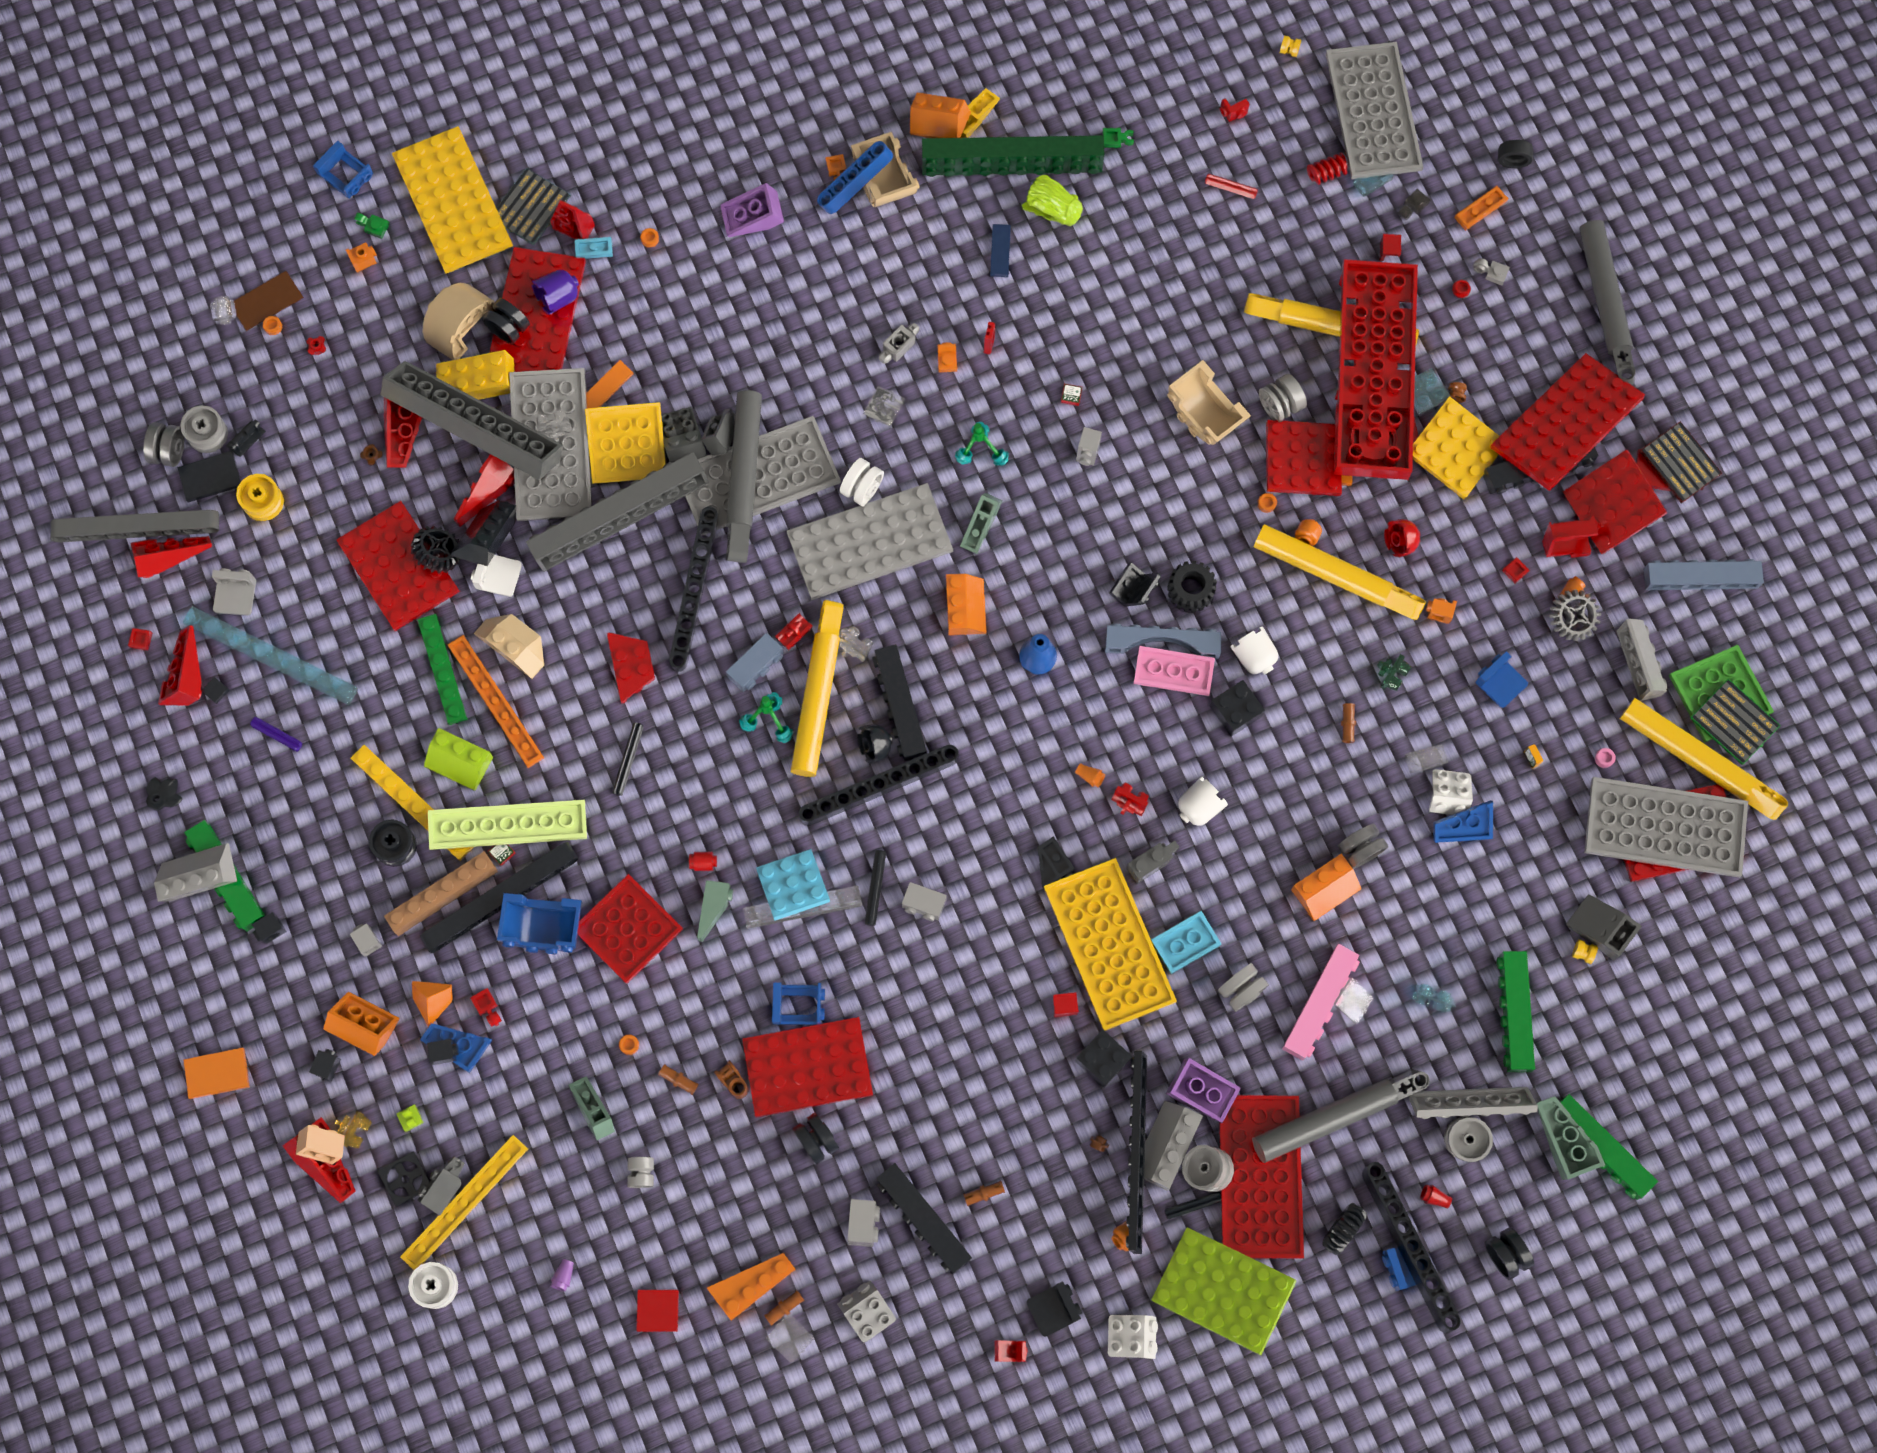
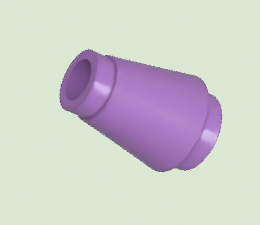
(562, 1276)

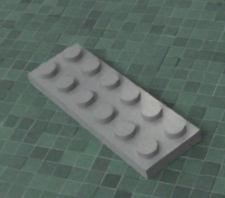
(1473, 1102)

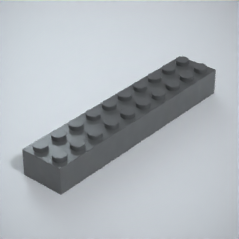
(471, 420)
(617, 511)

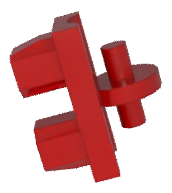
(793, 631)
(1129, 801)

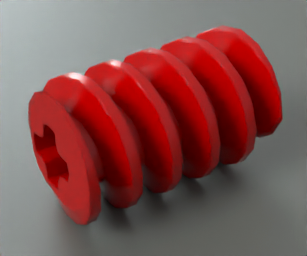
(1327, 167)

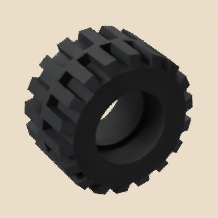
(1195, 572)

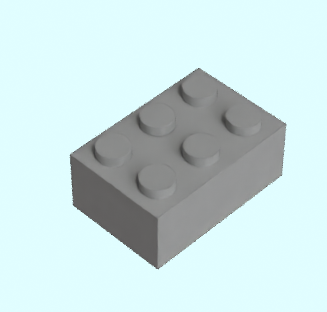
(862, 1223)

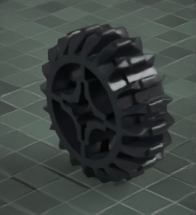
(434, 548)
(1344, 1228)

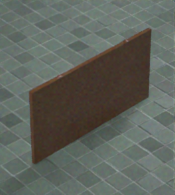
(267, 300)

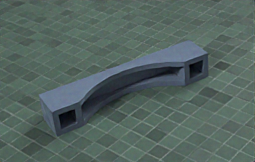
(1122, 639)

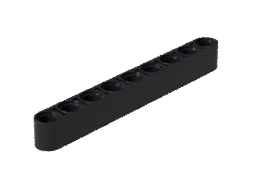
(694, 579)
(884, 777)
(491, 901)
(1410, 1257)

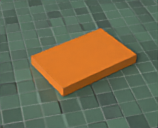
(216, 1073)

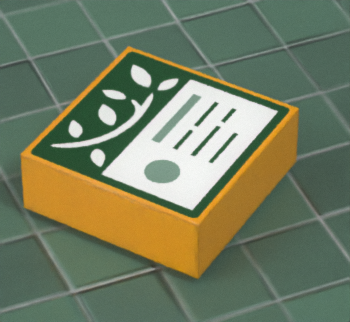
(1533, 756)

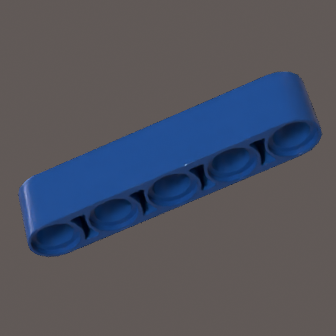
(855, 177)

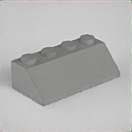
(1641, 659)
(195, 873)
(1169, 1143)

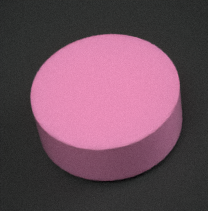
(1604, 757)

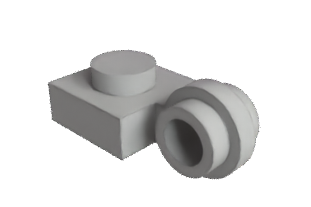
(1495, 273)

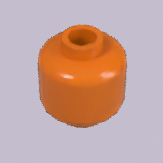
(1308, 531)
(1119, 1236)

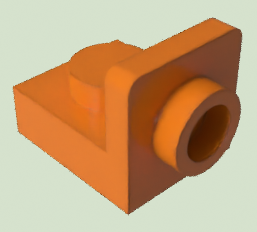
(947, 357)

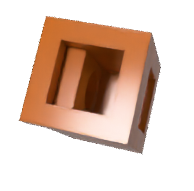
(362, 256)
(1441, 610)

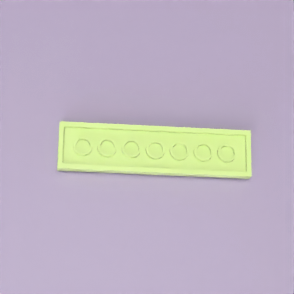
(507, 824)

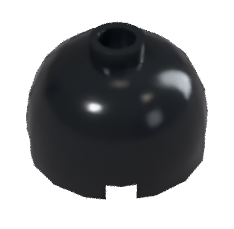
(874, 742)

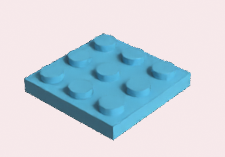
(793, 884)

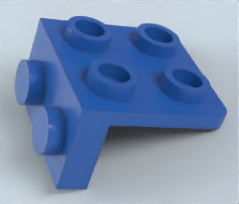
(1501, 680)
(1399, 1273)

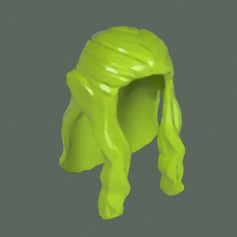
(1053, 202)

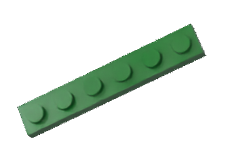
(442, 669)

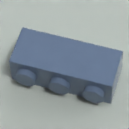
(755, 662)

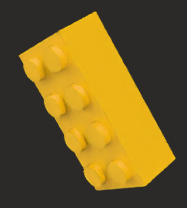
(479, 375)

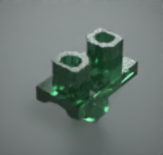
(1391, 681)

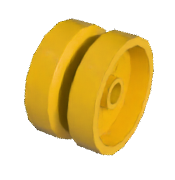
(260, 497)

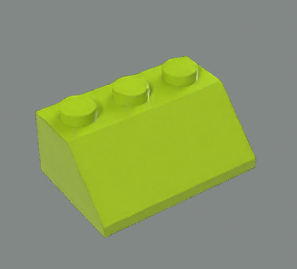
(457, 759)

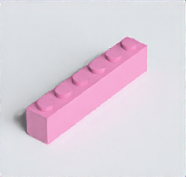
(1320, 1002)

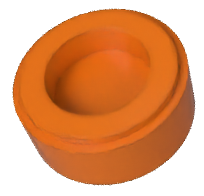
(649, 237)
(272, 325)
(1267, 502)
(629, 1044)

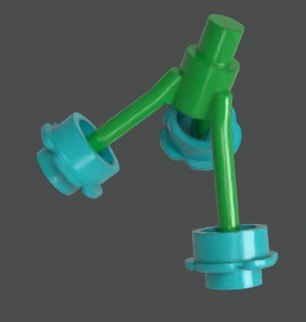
(980, 433)
(767, 706)

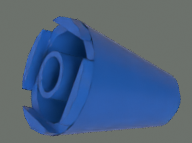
(1038, 654)

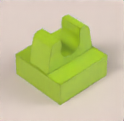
(410, 1118)

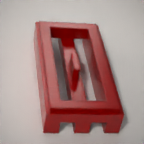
(989, 338)

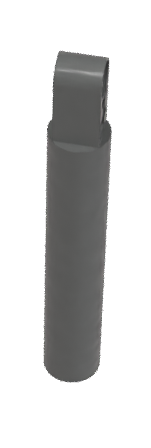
(1608, 297)
(743, 474)
(1337, 1115)

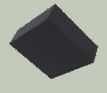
(215, 690)

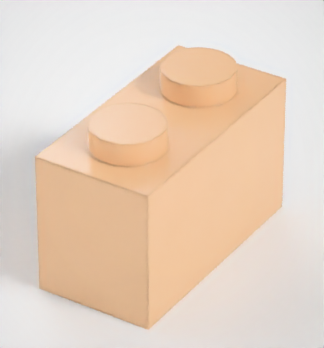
(320, 1144)

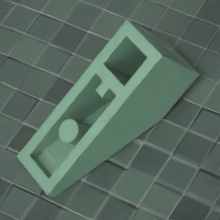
(981, 522)
(714, 904)
(592, 1108)

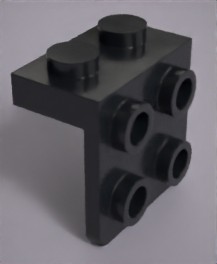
(1134, 586)
(1054, 1309)

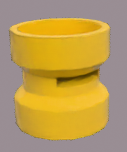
(1290, 46)
(1584, 951)

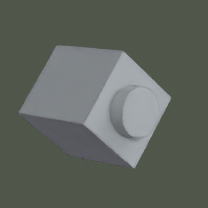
(365, 939)

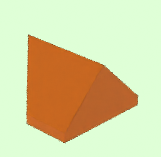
(431, 999)

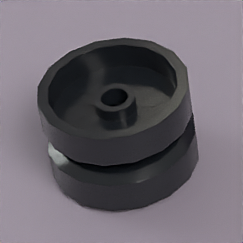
(505, 321)
(386, 834)
(815, 1138)
(1509, 1253)

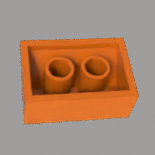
(938, 116)
(965, 604)
(1327, 887)
(360, 1023)

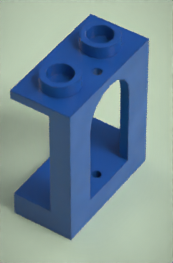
(331, 158)
(797, 990)

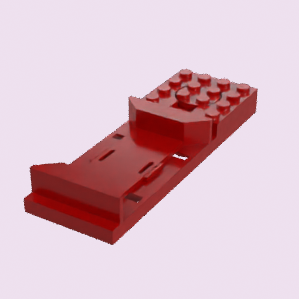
(1373, 396)

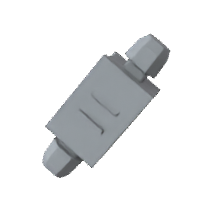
(899, 350)

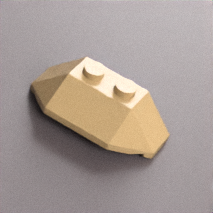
(514, 642)

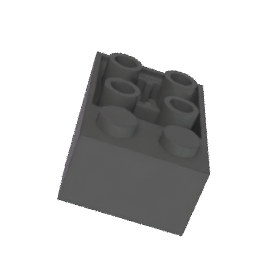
(682, 434)
(1603, 926)

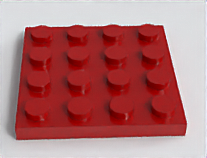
(1301, 458)
(1618, 500)
(627, 929)

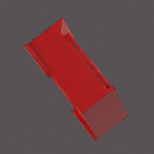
(1569, 538)

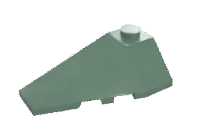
(1568, 1143)

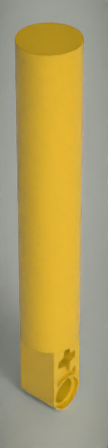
(1296, 314)
(1338, 572)
(817, 691)
(1704, 759)

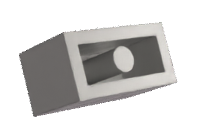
(1088, 446)
(923, 901)

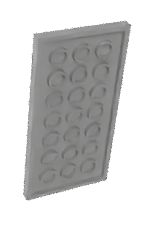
(1374, 110)
(789, 467)
(568, 484)
(869, 541)
(1666, 827)

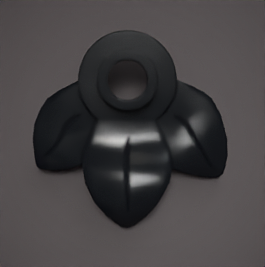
(163, 791)

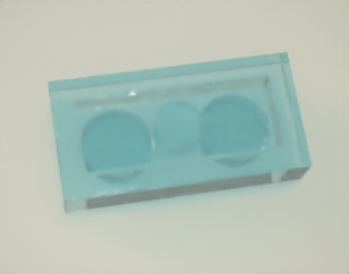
(1370, 184)

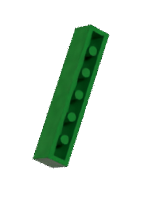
(236, 894)
(1516, 1011)
(1617, 1160)

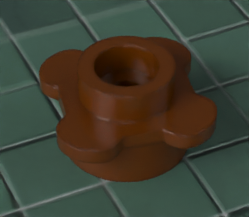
(365, 454)
(1099, 1143)

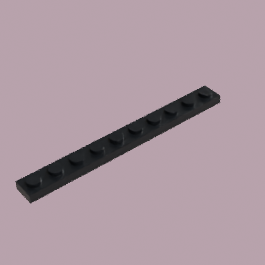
(1137, 1158)

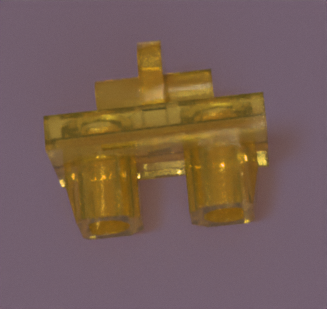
(357, 1121)

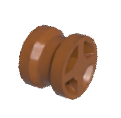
(1457, 391)

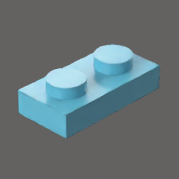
(594, 247)

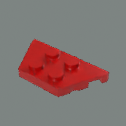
(631, 664)

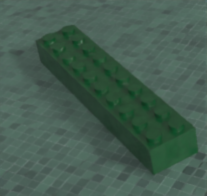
(1012, 155)

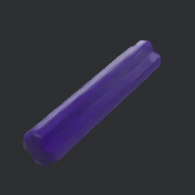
(276, 734)

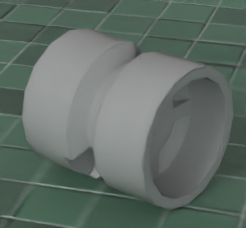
(640, 1172)

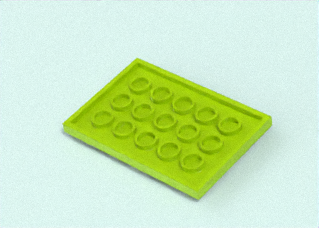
(1224, 1291)

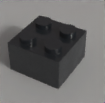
(1237, 708)
(1103, 1058)

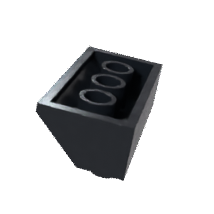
(486, 533)

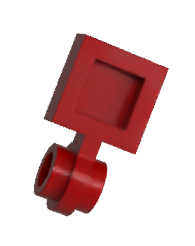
(485, 1003)

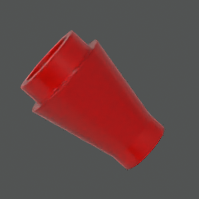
(1433, 1196)

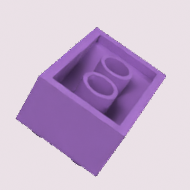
(752, 211)
(1203, 1090)

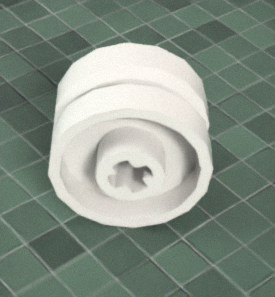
(861, 482)
(421, 1282)

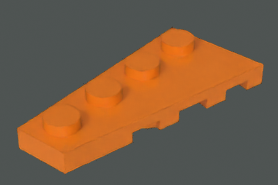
(748, 1286)

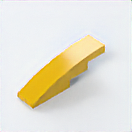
(979, 108)

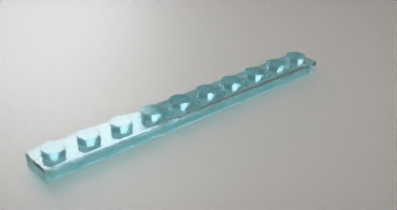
(270, 655)

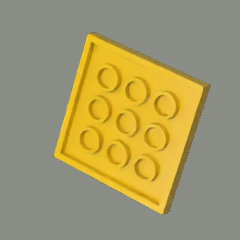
(625, 442)
(1455, 447)

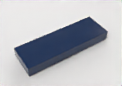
(1000, 250)

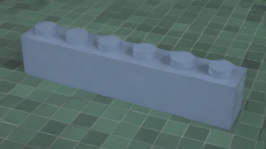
(1703, 575)

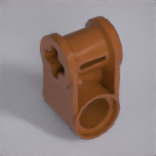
(730, 1078)

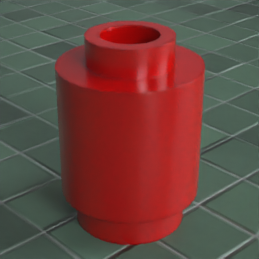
(702, 861)

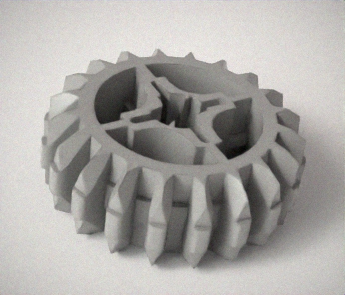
(1570, 621)

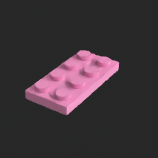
(1174, 670)

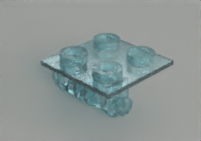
(1428, 391)
(1443, 998)

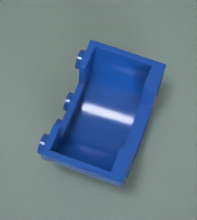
(539, 924)

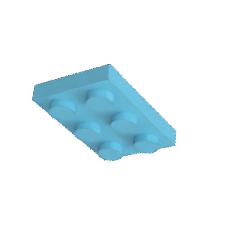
(1186, 942)

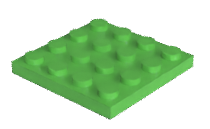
(1704, 677)

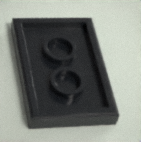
(209, 476)

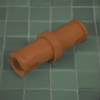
(1348, 722)
(678, 1079)
(984, 1193)
(784, 1307)

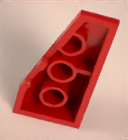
(572, 221)
(400, 433)
(493, 482)
(155, 557)
(184, 677)
(331, 1177)

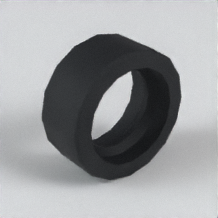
(1515, 154)

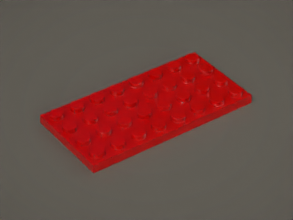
(547, 336)
(1567, 421)
(1263, 1199)

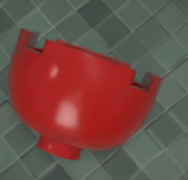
(1402, 537)

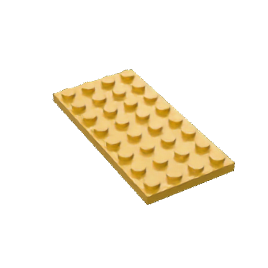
(452, 199)
(1110, 944)

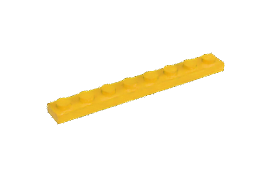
(399, 791)
(464, 1202)

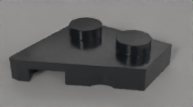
(1053, 862)

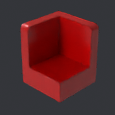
(1390, 245)
(1065, 1004)

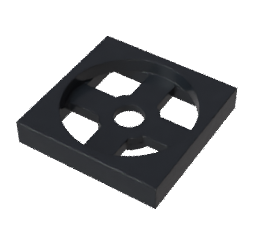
(384, 1172)

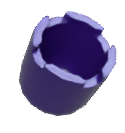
(555, 290)

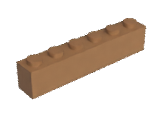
(441, 893)

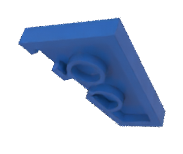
(1466, 825)
(470, 1046)

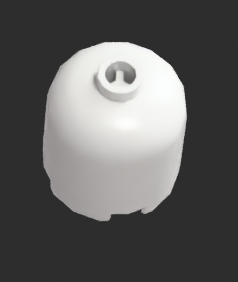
(1256, 652)
(1200, 803)

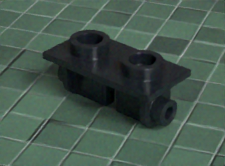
(246, 438)

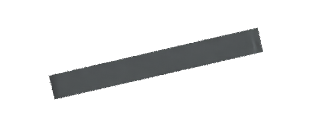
(134, 526)

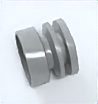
(1282, 398)

